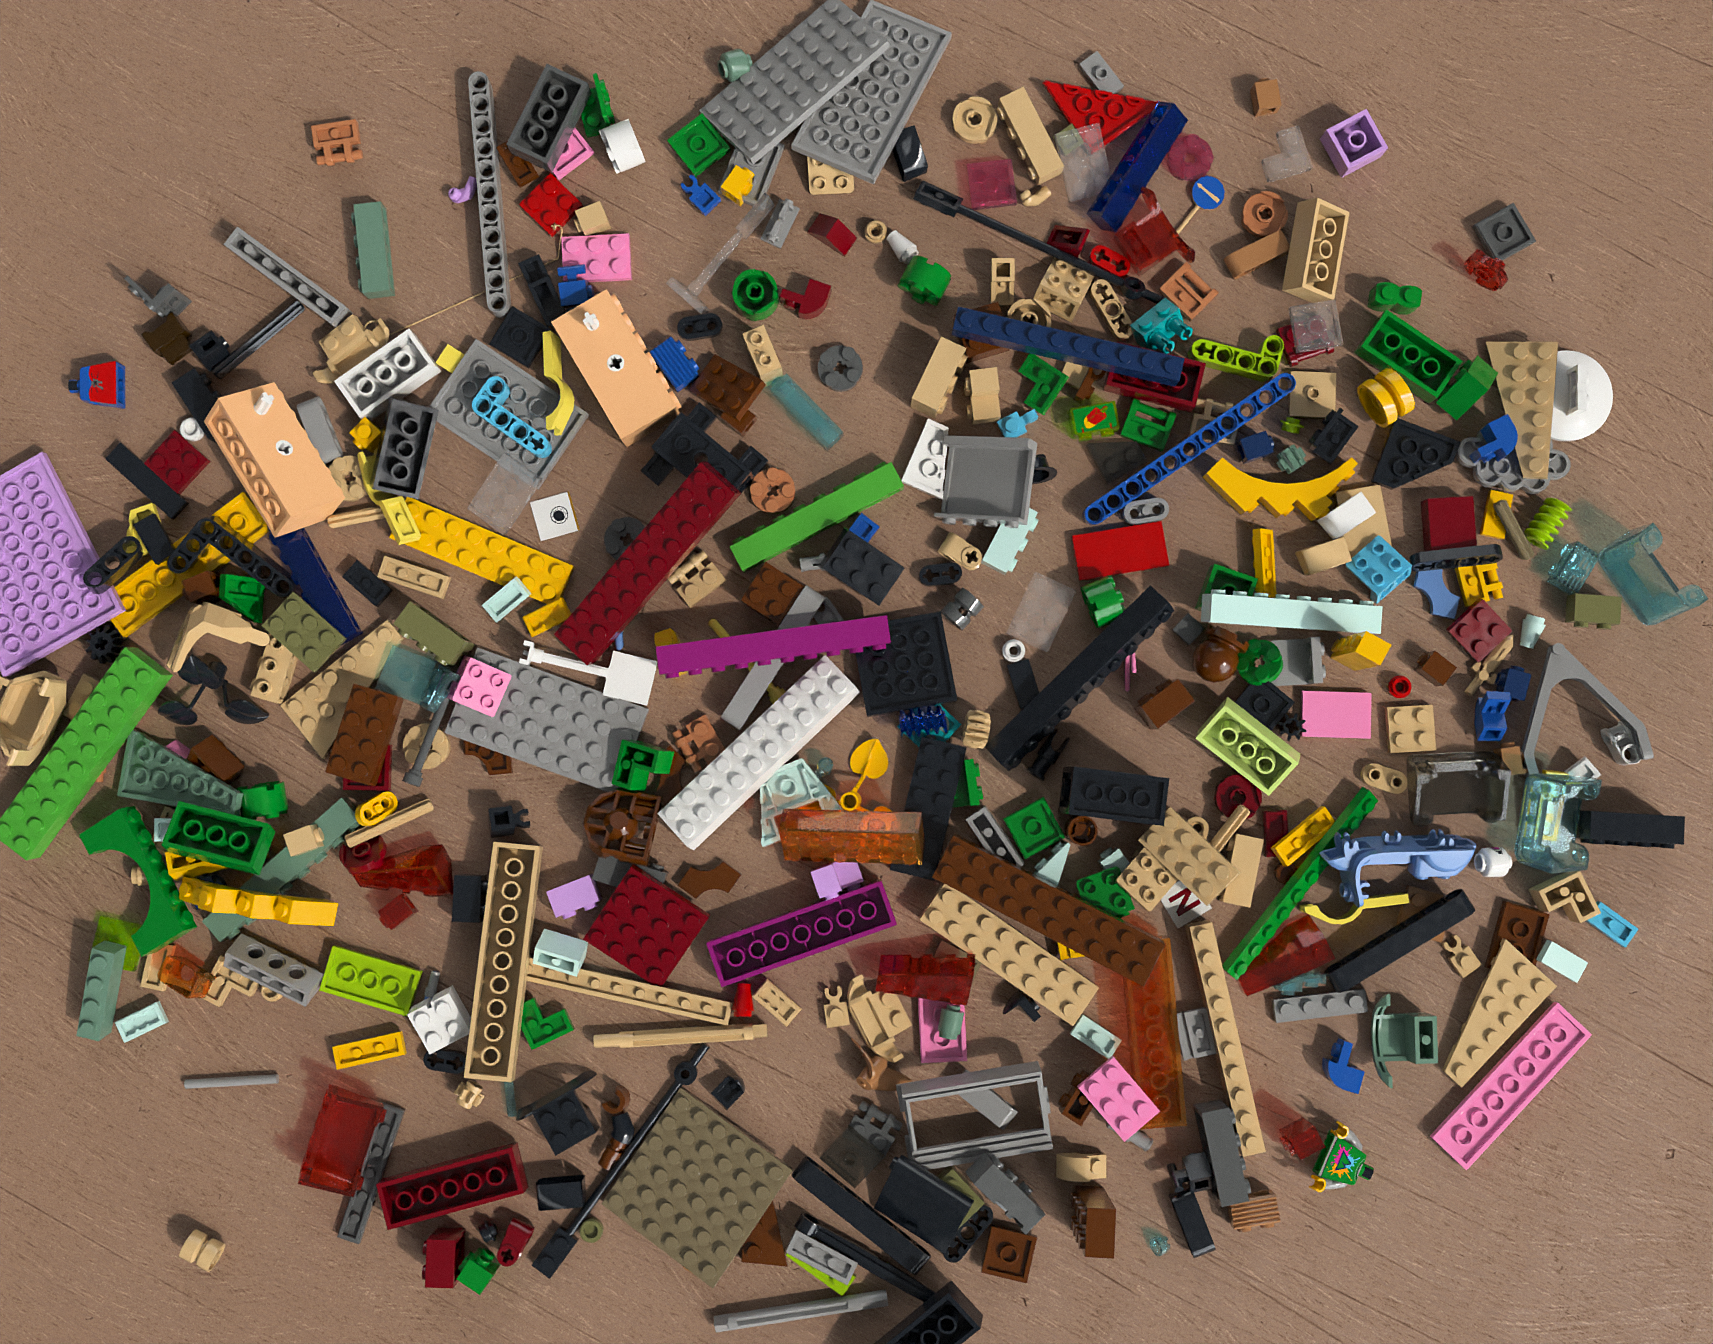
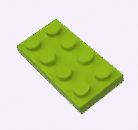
(370, 980)

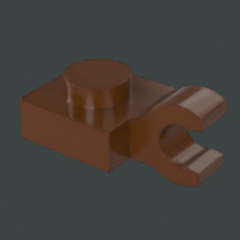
(1086, 388)

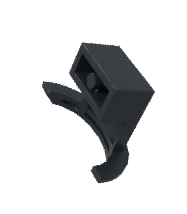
(563, 1115)

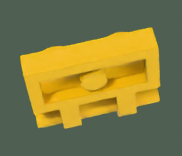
(1473, 583)

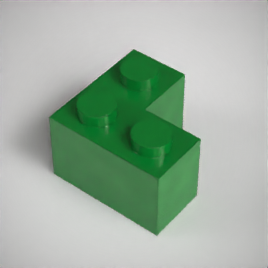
(1470, 385)
(636, 761)

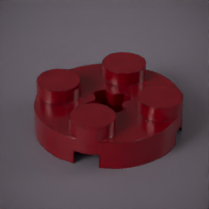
(1227, 789)
(371, 859)

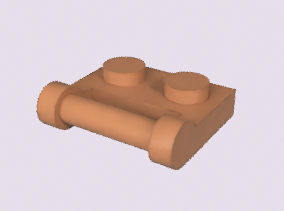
(1183, 296)

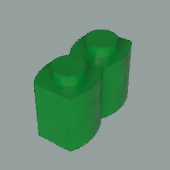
(1398, 299)

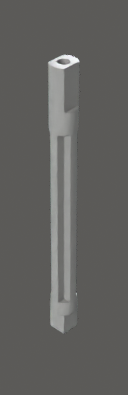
(800, 1310)

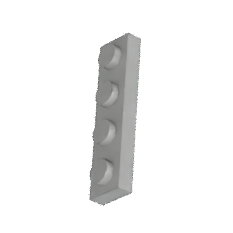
(1319, 1005)

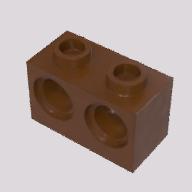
(202, 588)

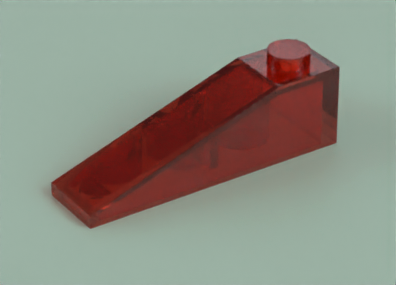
(418, 869)
(1290, 954)

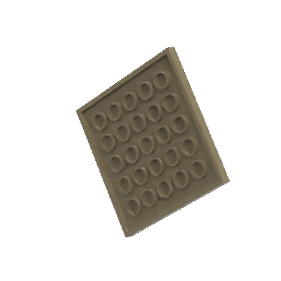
(697, 1187)

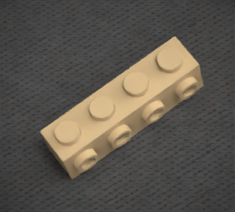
(1030, 136)
(274, 672)

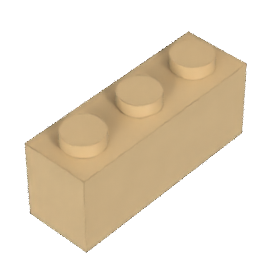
(1245, 855)

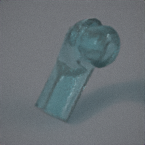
(824, 768)

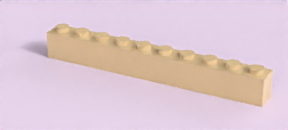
(1225, 1035)

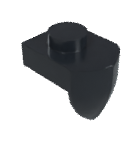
(1028, 1006)
(729, 1091)

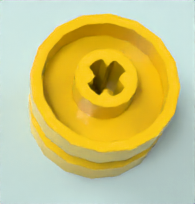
(1385, 397)

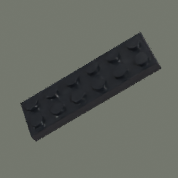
(933, 795)

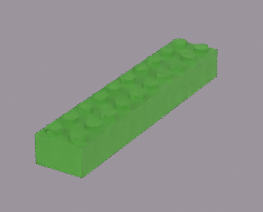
(82, 752)

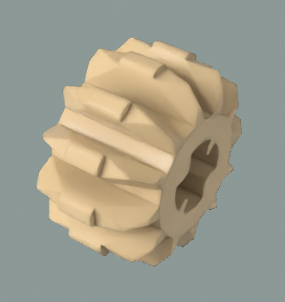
(976, 729)

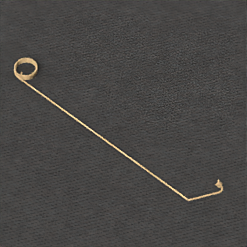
(554, 228)

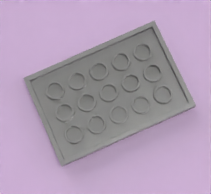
(527, 400)

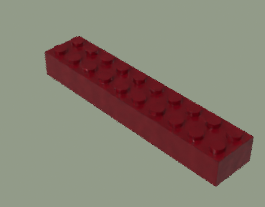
(647, 563)

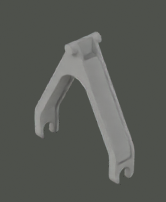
(1561, 666)

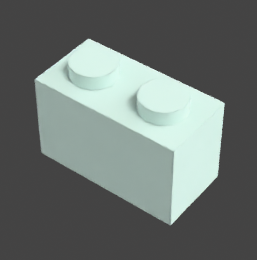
(560, 952)

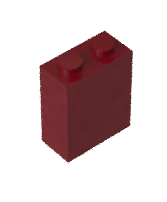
(1448, 523)

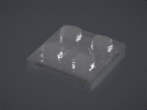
(1315, 326)

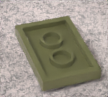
(304, 632)

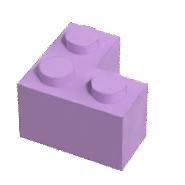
(836, 876)

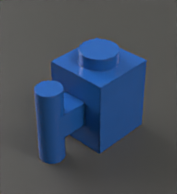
(574, 291)

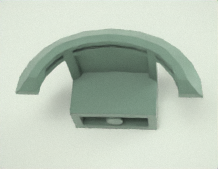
(1401, 1038)

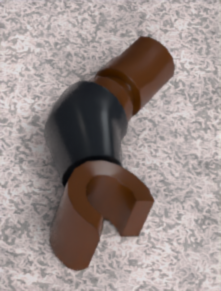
(622, 1128)

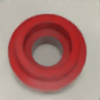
(1406, 687)

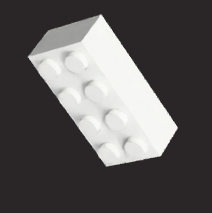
(387, 373)

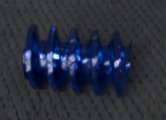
(922, 721)

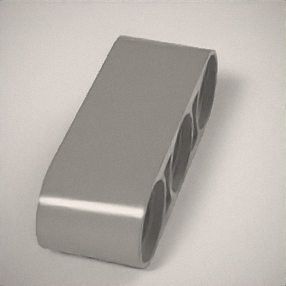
(320, 429)
(991, 1106)

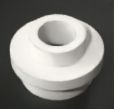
(1013, 643)

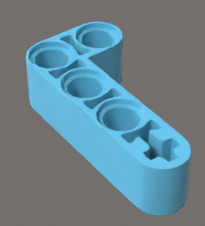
(513, 424)

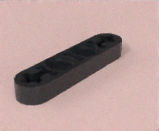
(1456, 557)

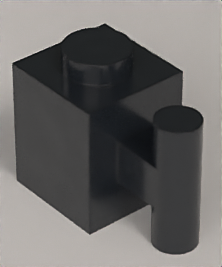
(1194, 1172)

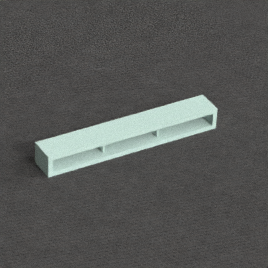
(1291, 613)

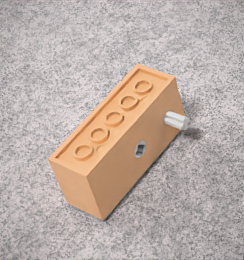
(600, 343)
(274, 459)

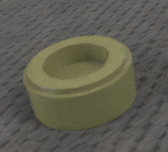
(591, 1230)

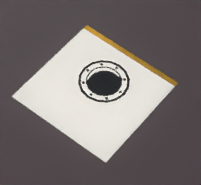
(554, 516)

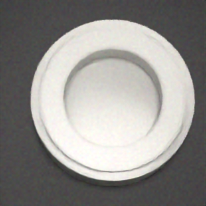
(191, 430)

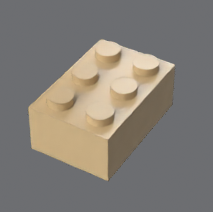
(939, 378)

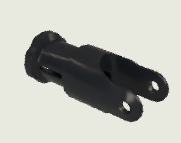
(1046, 757)

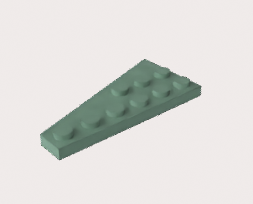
(165, 778)

